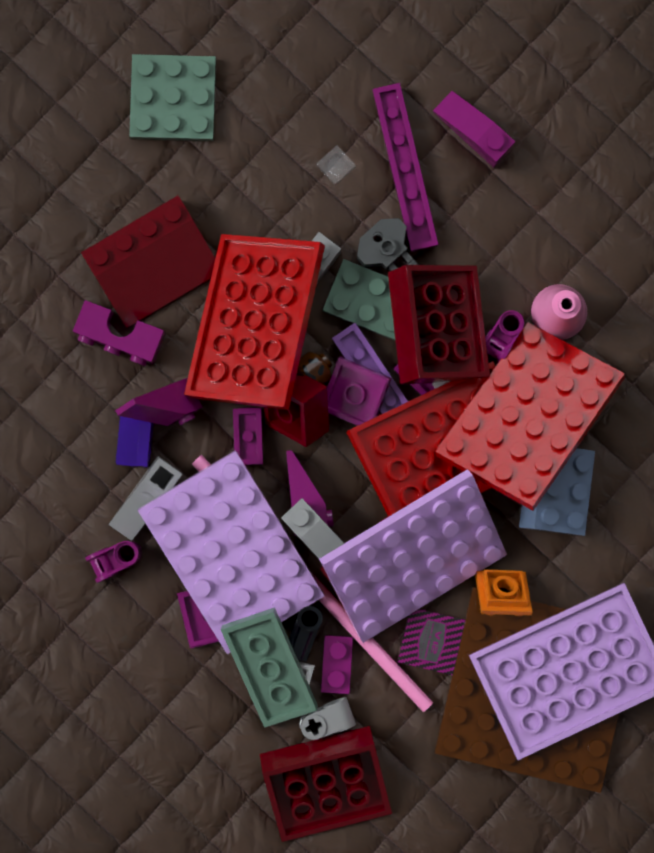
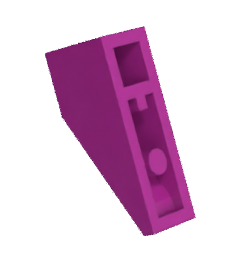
(474, 128)
(162, 406)
(303, 488)

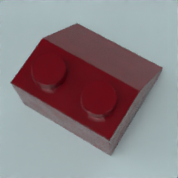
(306, 415)

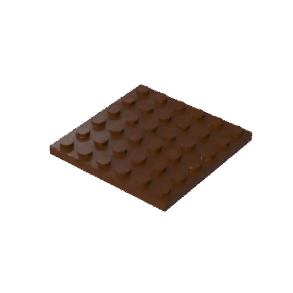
(474, 733)

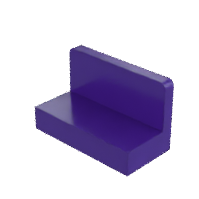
(134, 442)

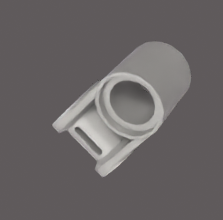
(333, 718)

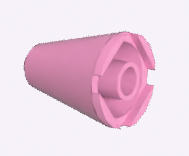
(552, 317)

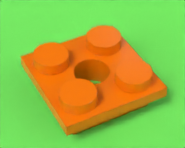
(495, 601)

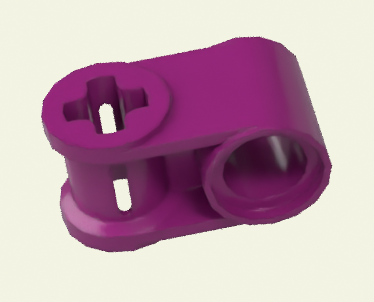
(501, 337)
(109, 561)

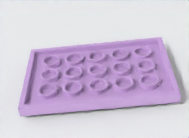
(229, 546)
(414, 556)
(568, 671)

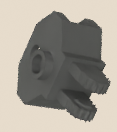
(387, 251)

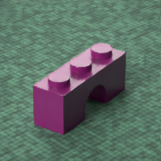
(141, 344)

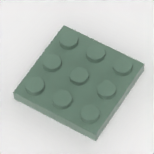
(172, 97)

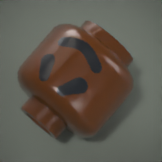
(315, 367)

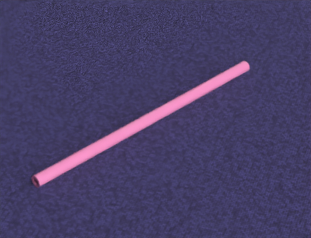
(371, 646)

